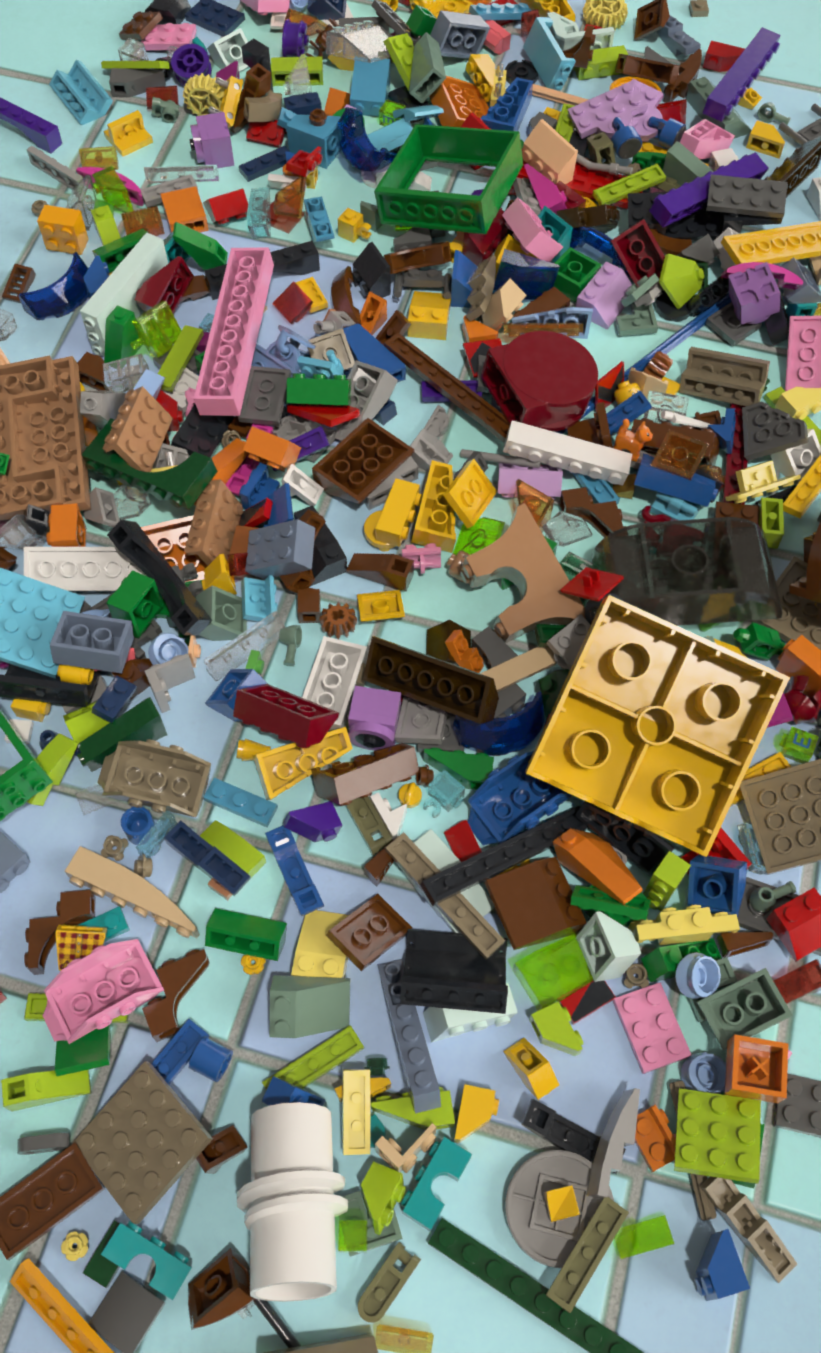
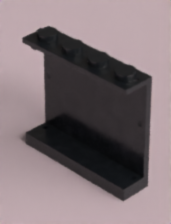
(33, 686)
(452, 974)

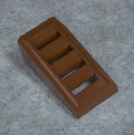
(17, 271)
(378, 866)
(741, 942)

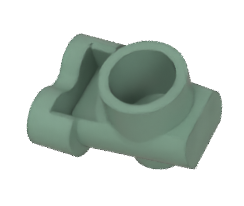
(167, 109)

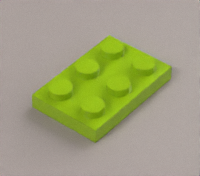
(401, 52)

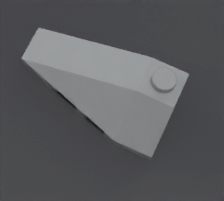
(369, 392)

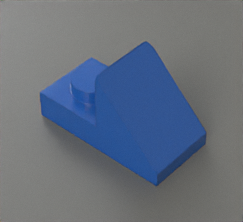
(725, 430)

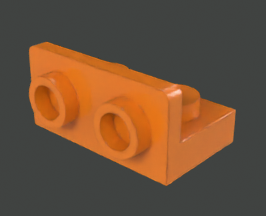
(655, 1138)

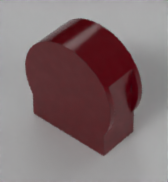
(541, 379)

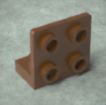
(594, 429)

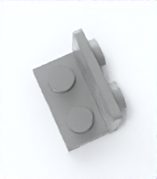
(168, 675)

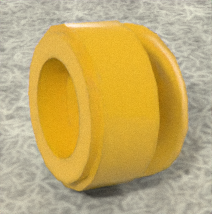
(410, 795)

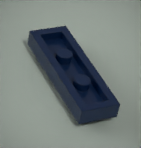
(264, 164)

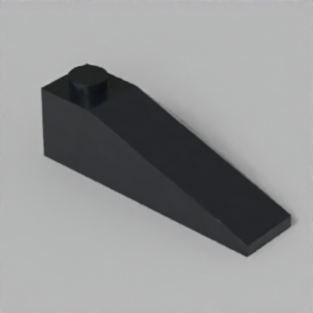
(327, 553)
(635, 842)

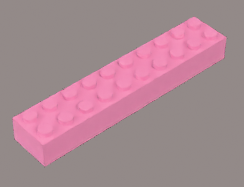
(234, 332)

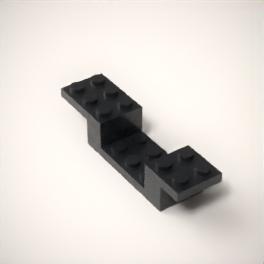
(694, 225)

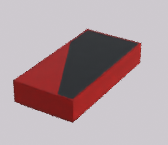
(256, 514)
(587, 1000)

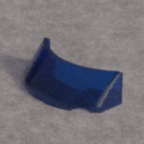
(357, 145)
(598, 241)
(61, 296)
(504, 733)

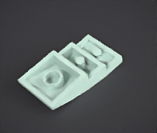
(443, 859)

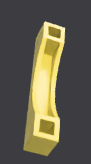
(800, 402)

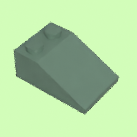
(308, 1005)
(745, 1007)

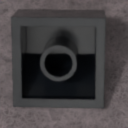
(372, 272)

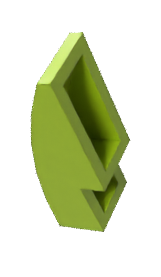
(55, 761)
(234, 847)

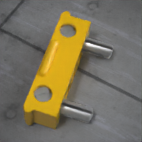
(230, 98)

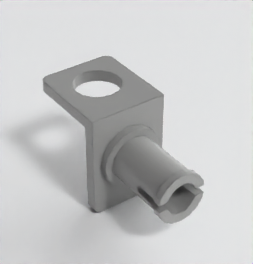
(333, 322)

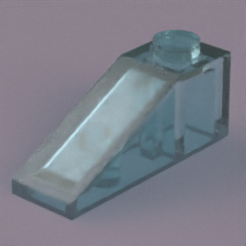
(259, 213)

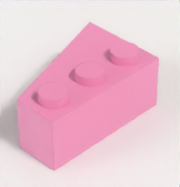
(706, 138)

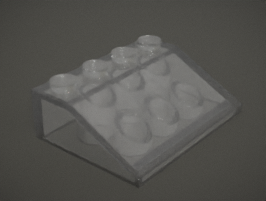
(358, 42)

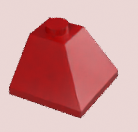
(674, 110)

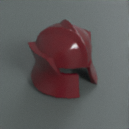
(801, 706)

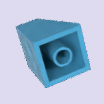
(370, 86)
(307, 137)

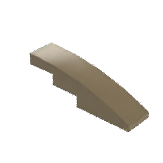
(482, 284)
(750, 1227)

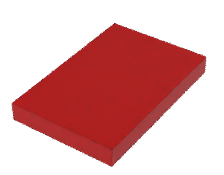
(324, 414)

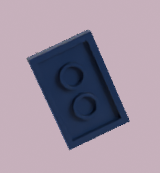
(215, 17)

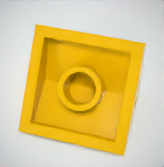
(380, 605)

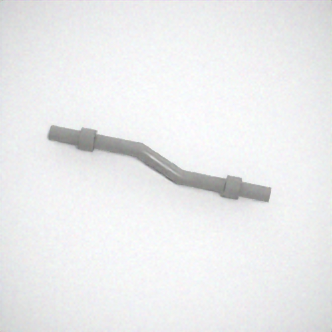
(613, 168)

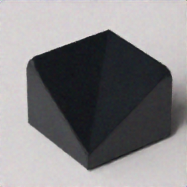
(36, 518)

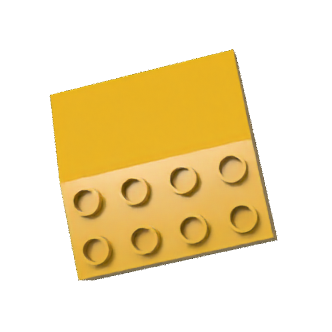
(656, 724)

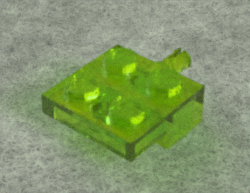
(156, 330)

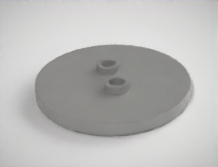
(528, 1212)

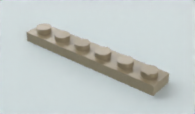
(457, 908)

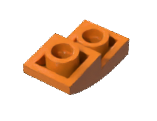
(462, 654)

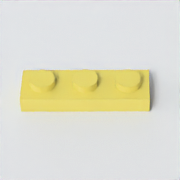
(355, 1111)

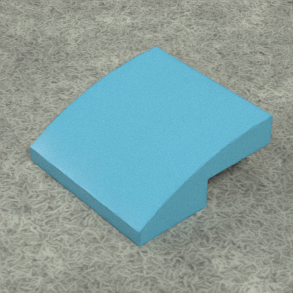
(417, 113)

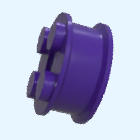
(294, 39)
(190, 60)

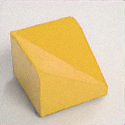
(561, 1203)

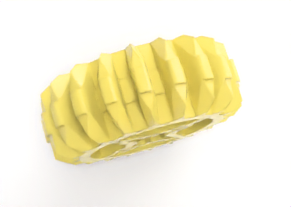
(605, 13)
(198, 89)

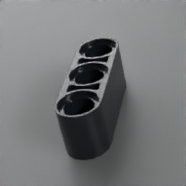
(708, 295)
(778, 325)

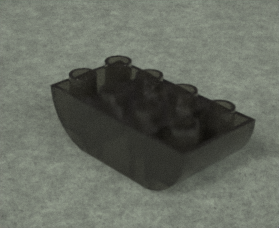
(693, 570)

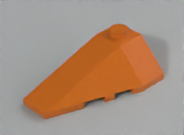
(228, 460)
(596, 863)

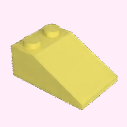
(315, 951)

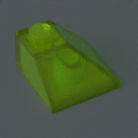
(112, 189)
(479, 536)

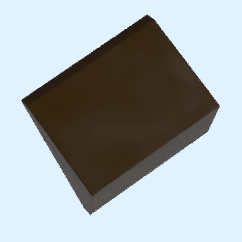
(438, 635)

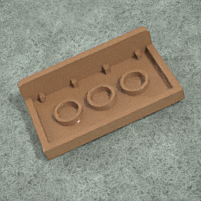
(138, 429)
(213, 522)

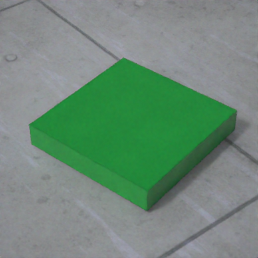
(84, 1053)

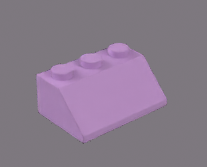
(605, 294)
(545, 479)

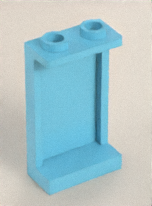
(547, 55)

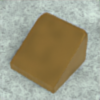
(627, 489)

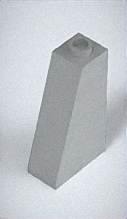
(101, 406)

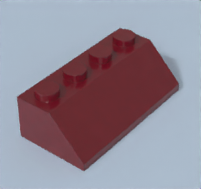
(284, 714)

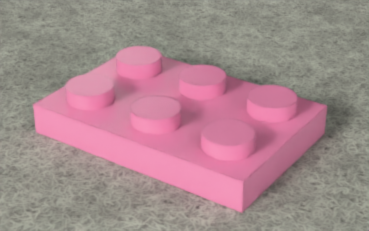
(169, 35)
(651, 1028)

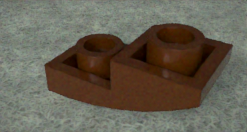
(197, 288)

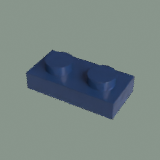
(114, 699)

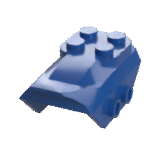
(511, 802)

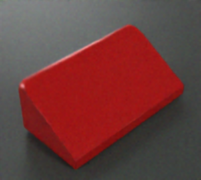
(462, 841)

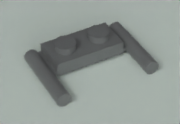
(806, 134)
(418, 278)

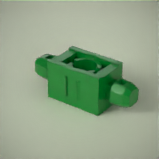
(759, 641)

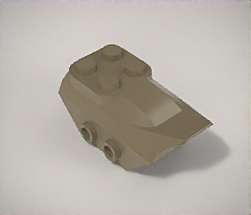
(155, 777)

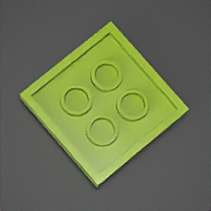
(718, 1136)

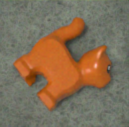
(632, 441)

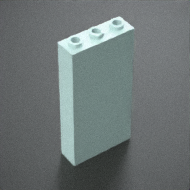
(121, 288)

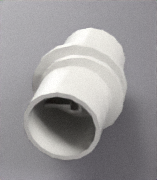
(292, 1203)

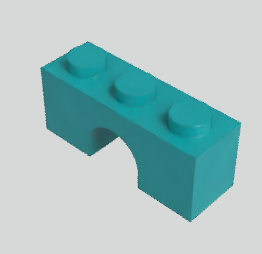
(446, 1160)
(128, 1243)

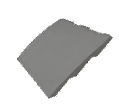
(294, 426)

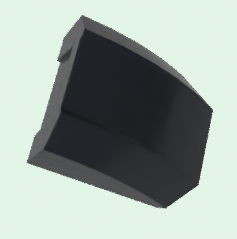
(171, 10)

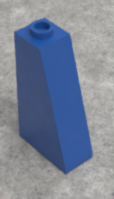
(370, 351)
(698, 490)

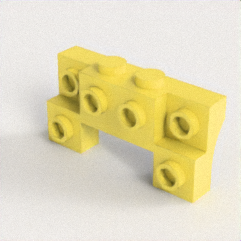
(683, 926)

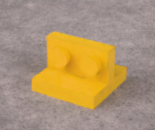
(128, 133)

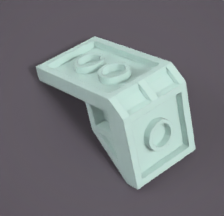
(568, 35)

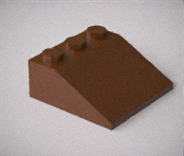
(535, 903)

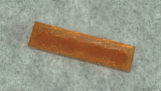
(515, 329)

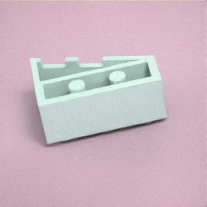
(452, 1022)

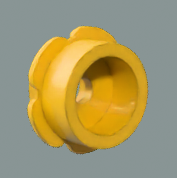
(252, 969)

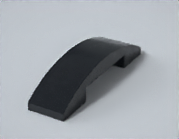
(560, 1131)

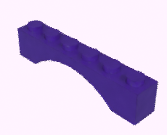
(40, 131)

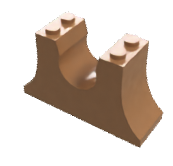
(531, 565)

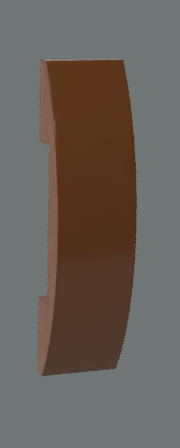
(342, 295)

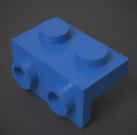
(258, 486)

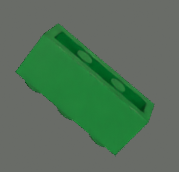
(116, 251)
(319, 389)
(245, 934)

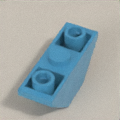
(318, 220)

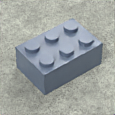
(459, 33)
(280, 549)
(92, 642)

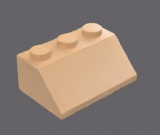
(550, 153)

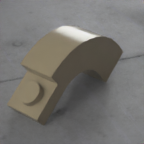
(263, 108)

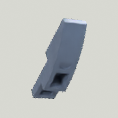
(676, 39)

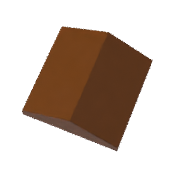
(651, 18)

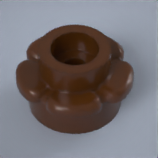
(318, 117)
(425, 776)

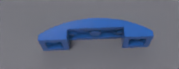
(294, 870)

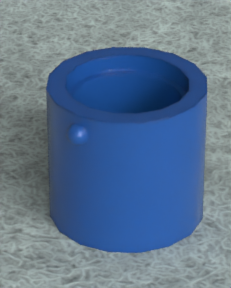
(136, 823)
(210, 1059)

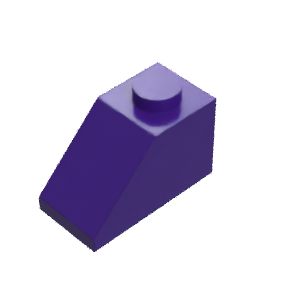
(315, 822)

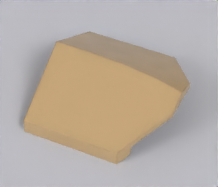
(647, 382)

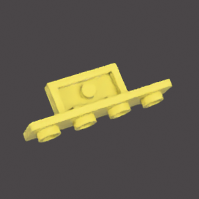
(759, 478)

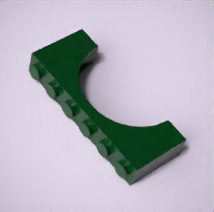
(177, 485)

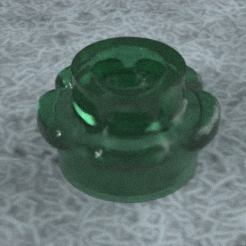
(377, 1066)

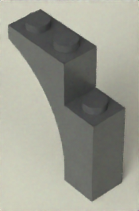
(416, 237)
(495, 652)

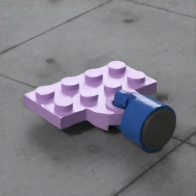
(613, 116)
(650, 122)

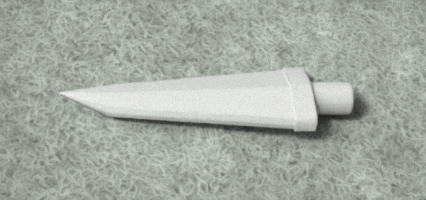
(677, 418)

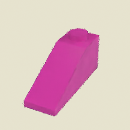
(546, 191)

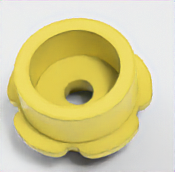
(82, 1246)

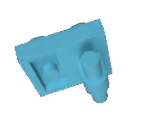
(316, 366)
(675, 507)

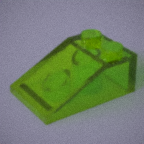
(553, 972)

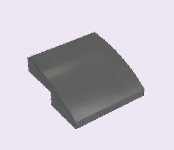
(126, 1314)

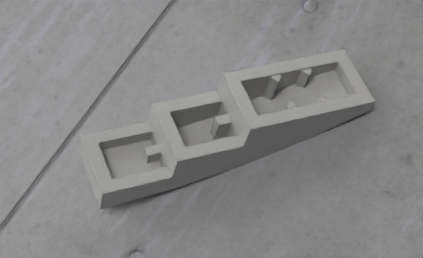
(617, 1133)

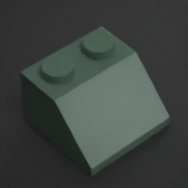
(226, 613)

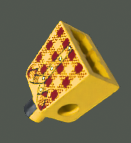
(77, 942)

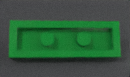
(591, 898)

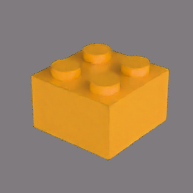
(63, 229)

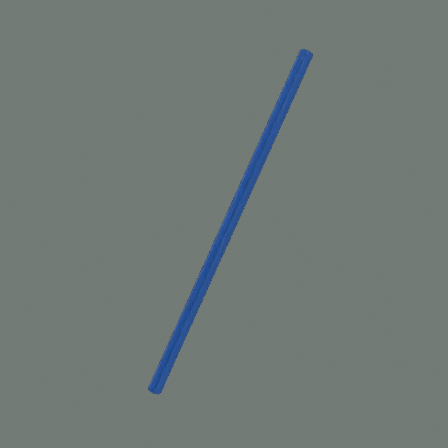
(669, 344)

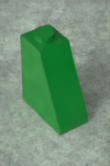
(119, 335)

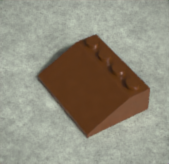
(361, 462)

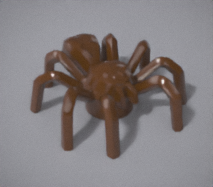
(321, 39)

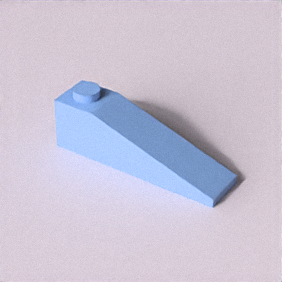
(562, 315)

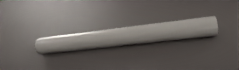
(503, 459)

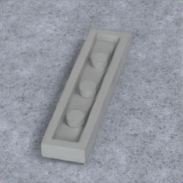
(53, 168)

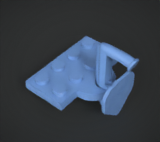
(282, 353)

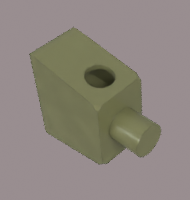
(601, 147)

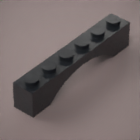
(295, 259)
(182, 605)

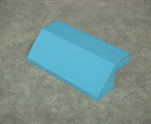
(81, 93)
(391, 135)

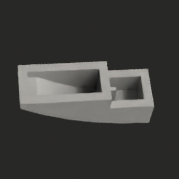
(406, 471)

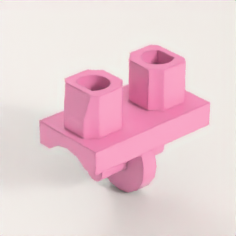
(423, 557)

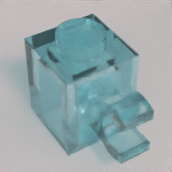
(444, 792)

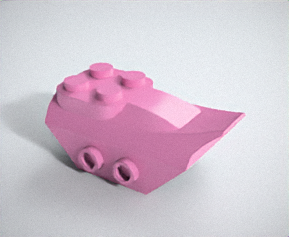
(99, 989)

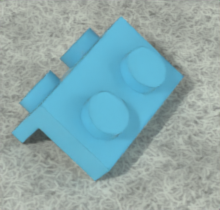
(258, 598)

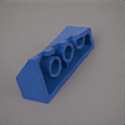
(511, 107)

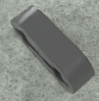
(43, 1143)

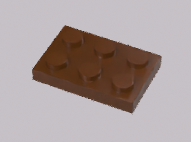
(369, 932)

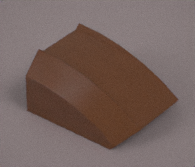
(219, 1290)

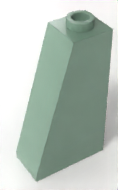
(427, 68)
(683, 165)

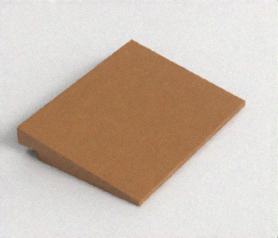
(42, 435)

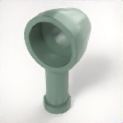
(767, 116)
(292, 637)
(765, 905)

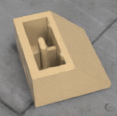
(502, 305)

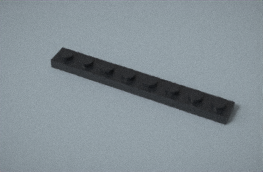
(499, 858)

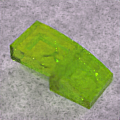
(643, 1237)

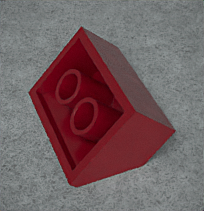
(481, 246)
(639, 251)

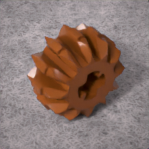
(658, 365)
(338, 620)

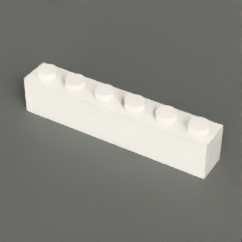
(567, 453)

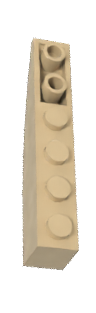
(127, 889)

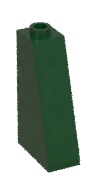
(136, 724)

